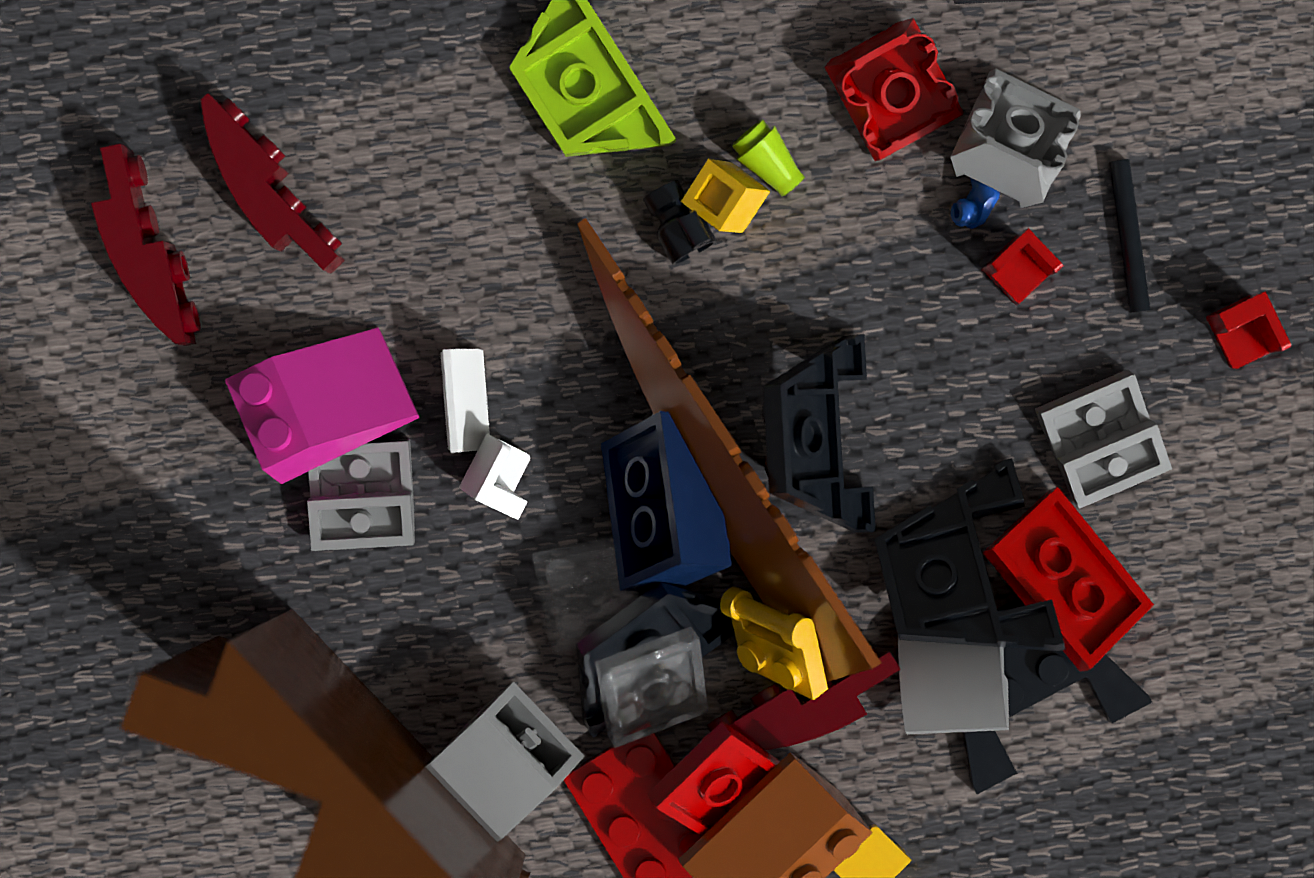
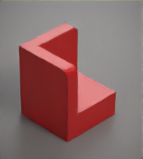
(1022, 266)
(1248, 330)

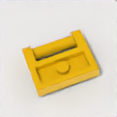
(776, 643)

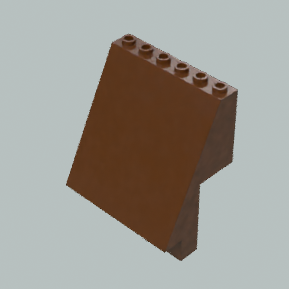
(303, 721)

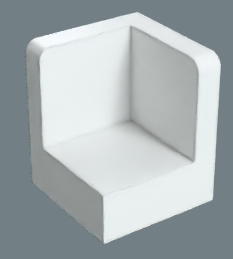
(495, 476)

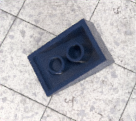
(661, 508)

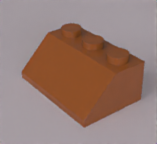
(780, 829)

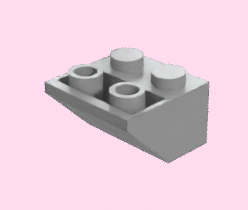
(505, 761)

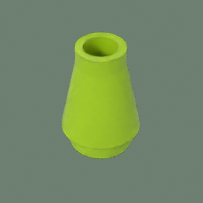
(768, 157)

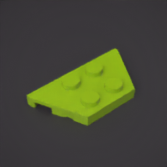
(585, 85)

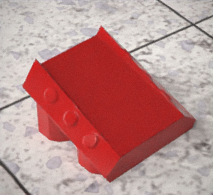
(894, 88)

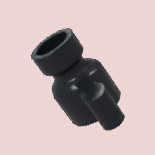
(680, 227)

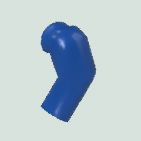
(976, 207)

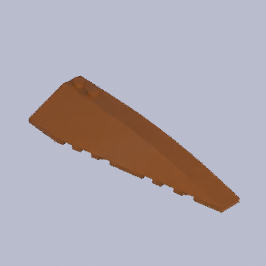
(756, 529)

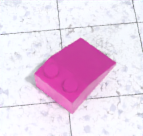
(320, 402)

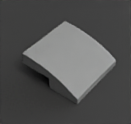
(1103, 438)
(363, 498)
(952, 687)

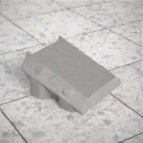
(1015, 138)

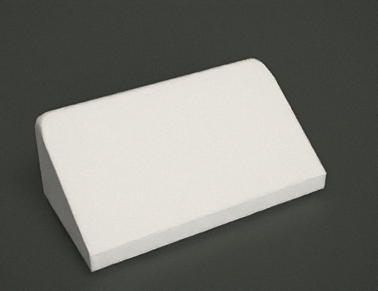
(464, 398)

